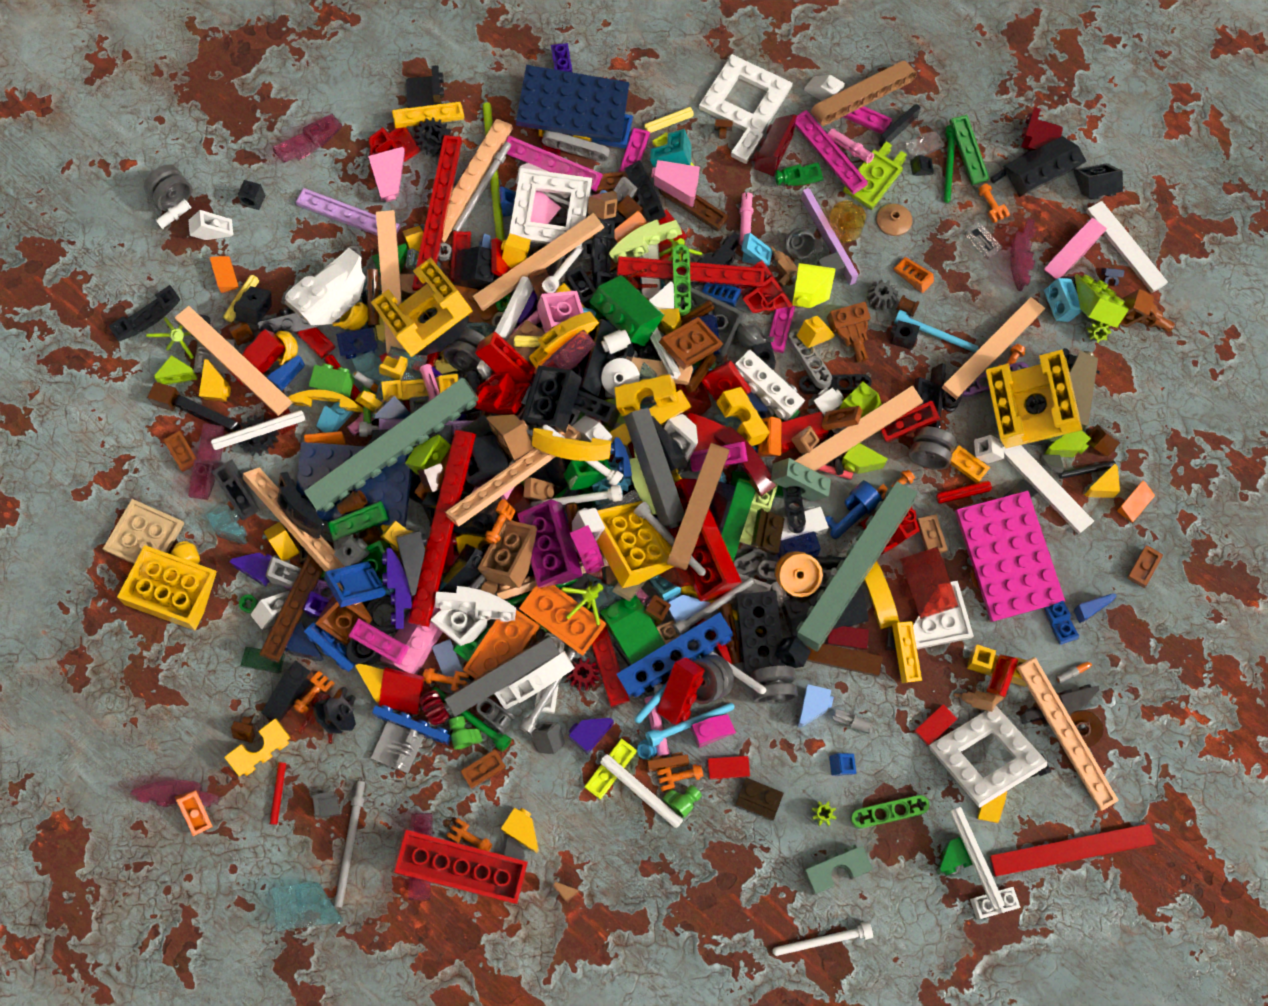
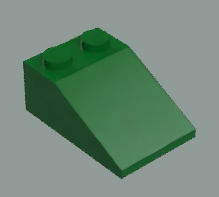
(632, 629)

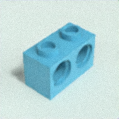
(1063, 299)

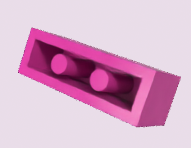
(587, 549)

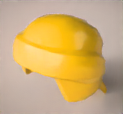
(354, 318)
(290, 345)

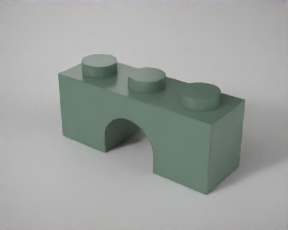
(791, 473)
(853, 861)

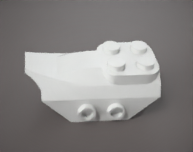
(330, 292)

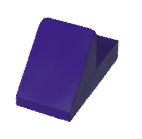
(315, 604)

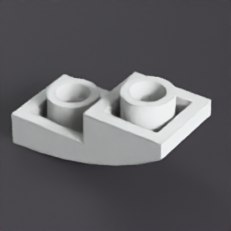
(983, 907)

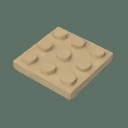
(140, 527)

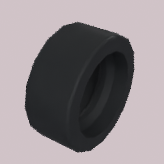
(372, 605)

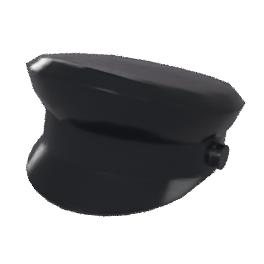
(361, 654)

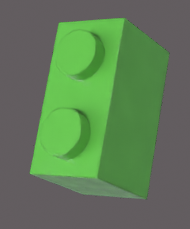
(329, 379)

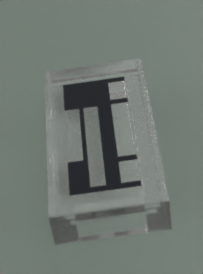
(983, 240)

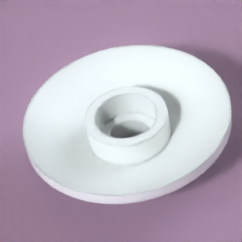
(619, 366)

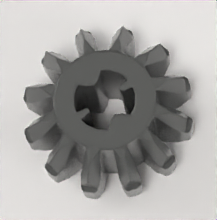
(877, 290)

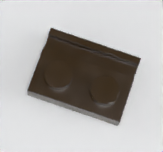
(767, 531)
(759, 799)

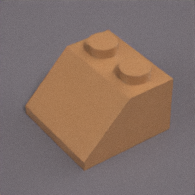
(511, 435)

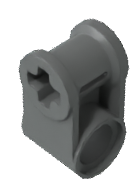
(496, 715)

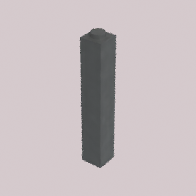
(655, 468)
(500, 676)

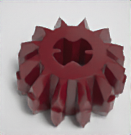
(575, 674)
(434, 707)

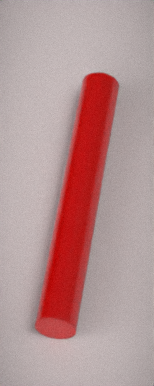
(277, 793)

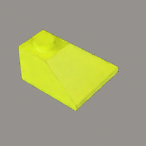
(812, 285)

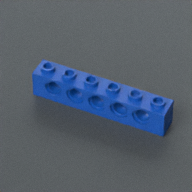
(715, 624)

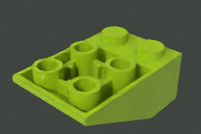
(1099, 301)

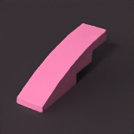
(1075, 249)

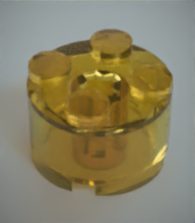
(847, 221)

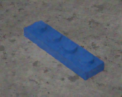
(404, 720)

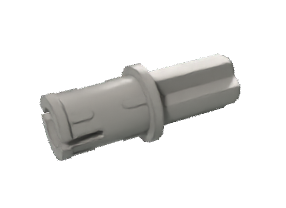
(853, 721)

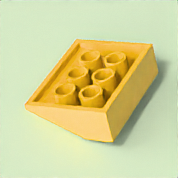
(632, 545)
(168, 588)

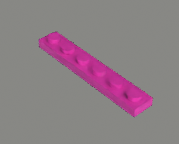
(830, 152)
(550, 161)

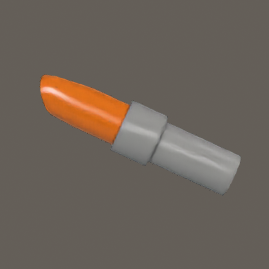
(367, 382)
(1073, 672)

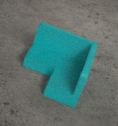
(675, 151)

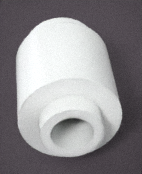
(615, 341)

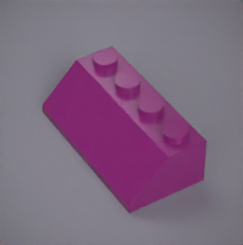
(553, 551)

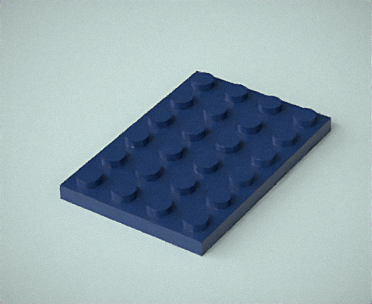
(572, 103)
(389, 487)

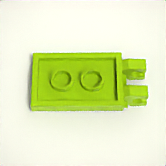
(880, 176)

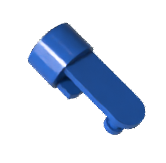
(865, 498)

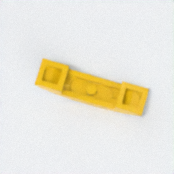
(414, 388)
(305, 399)
(569, 448)
(881, 597)

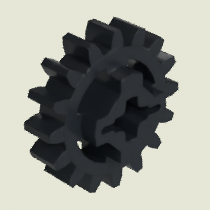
(433, 136)
(261, 442)

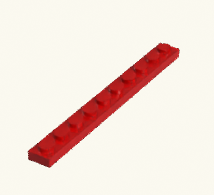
(439, 203)
(441, 528)

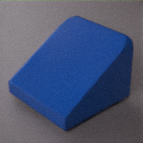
(842, 764)

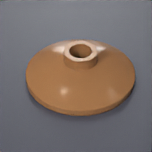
(891, 225)

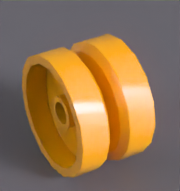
(809, 577)

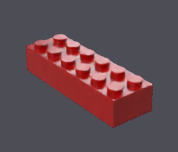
(708, 552)
(459, 867)

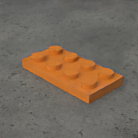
(551, 606)
(501, 643)

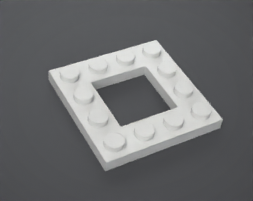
(735, 68)
(534, 180)
(983, 790)

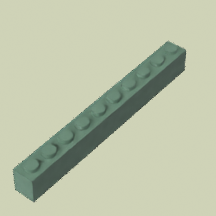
(391, 445)
(856, 566)

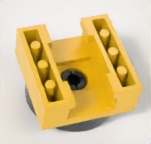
(430, 316)
(1020, 390)

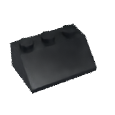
(552, 398)

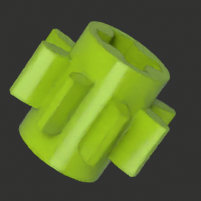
(1101, 329)
(821, 819)

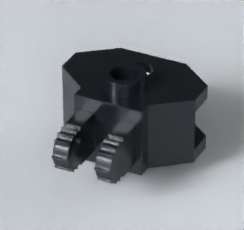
(337, 711)

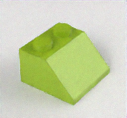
(864, 397)

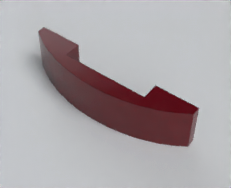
(755, 468)

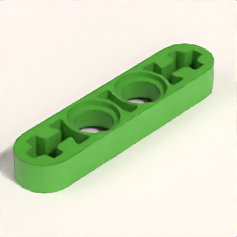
(681, 279)
(889, 807)

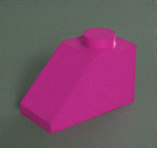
(712, 730)

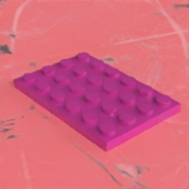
(1009, 556)

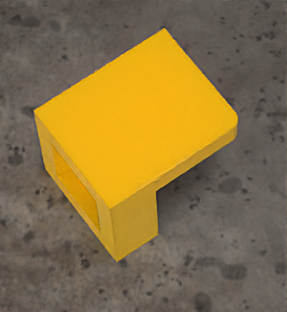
(393, 368)

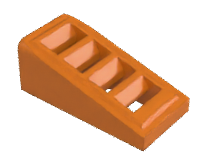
(921, 283)

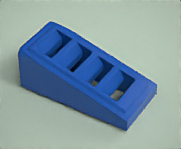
(729, 290)
(286, 373)
(1089, 608)

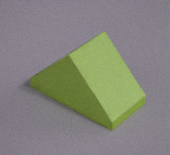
(174, 372)

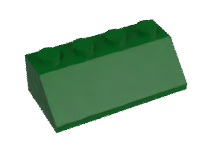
(627, 309)

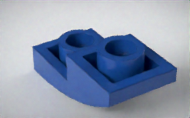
(619, 452)
(1060, 622)

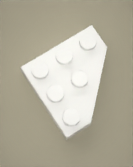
(944, 626)

